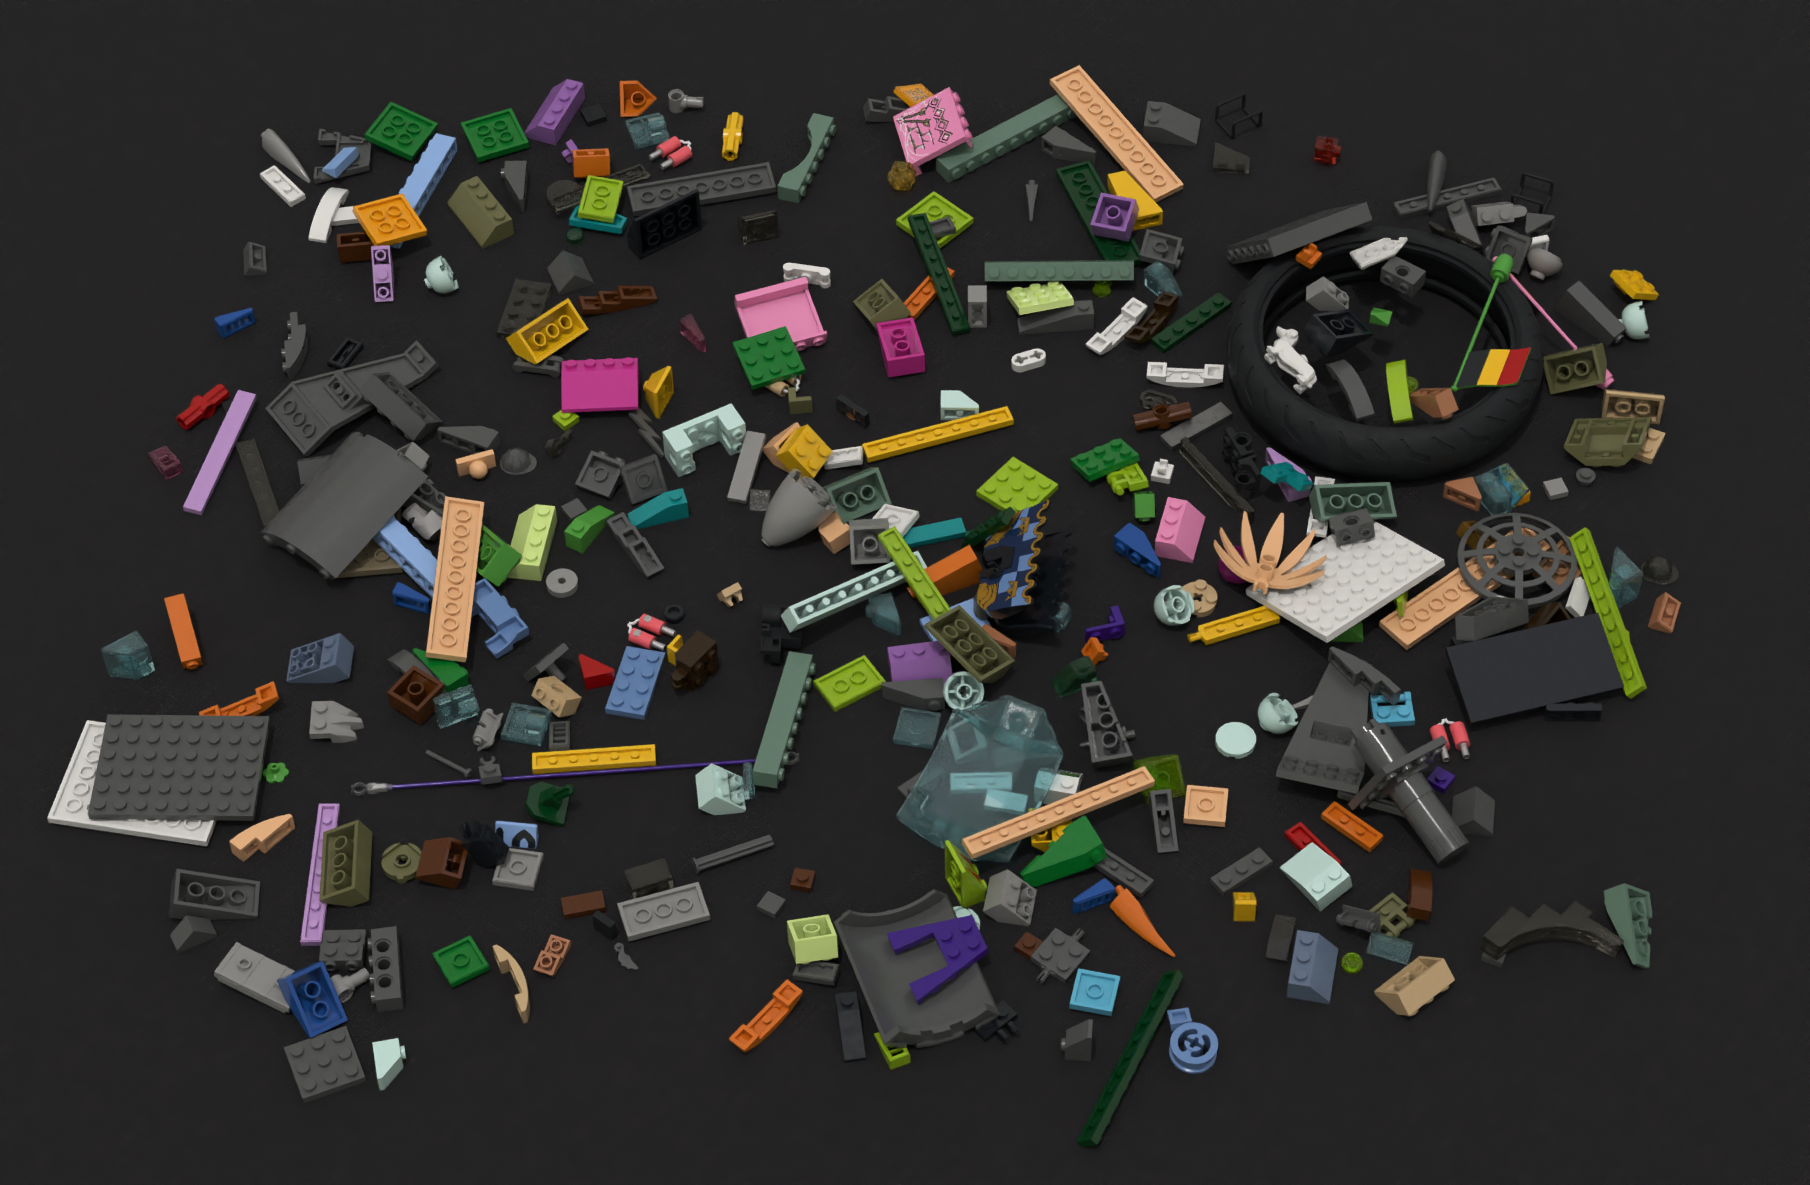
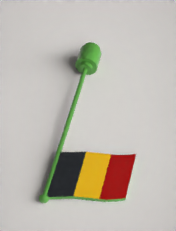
(1492, 366)

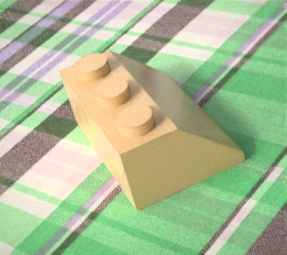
(1632, 405)
(1415, 985)

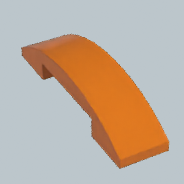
(250, 706)
(768, 1018)

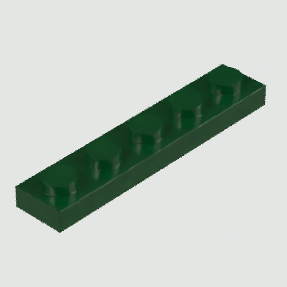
(1191, 323)

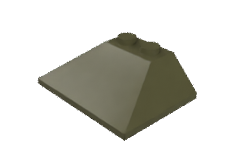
(1606, 440)

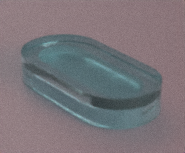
(749, 788)

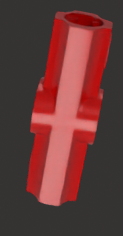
(202, 406)

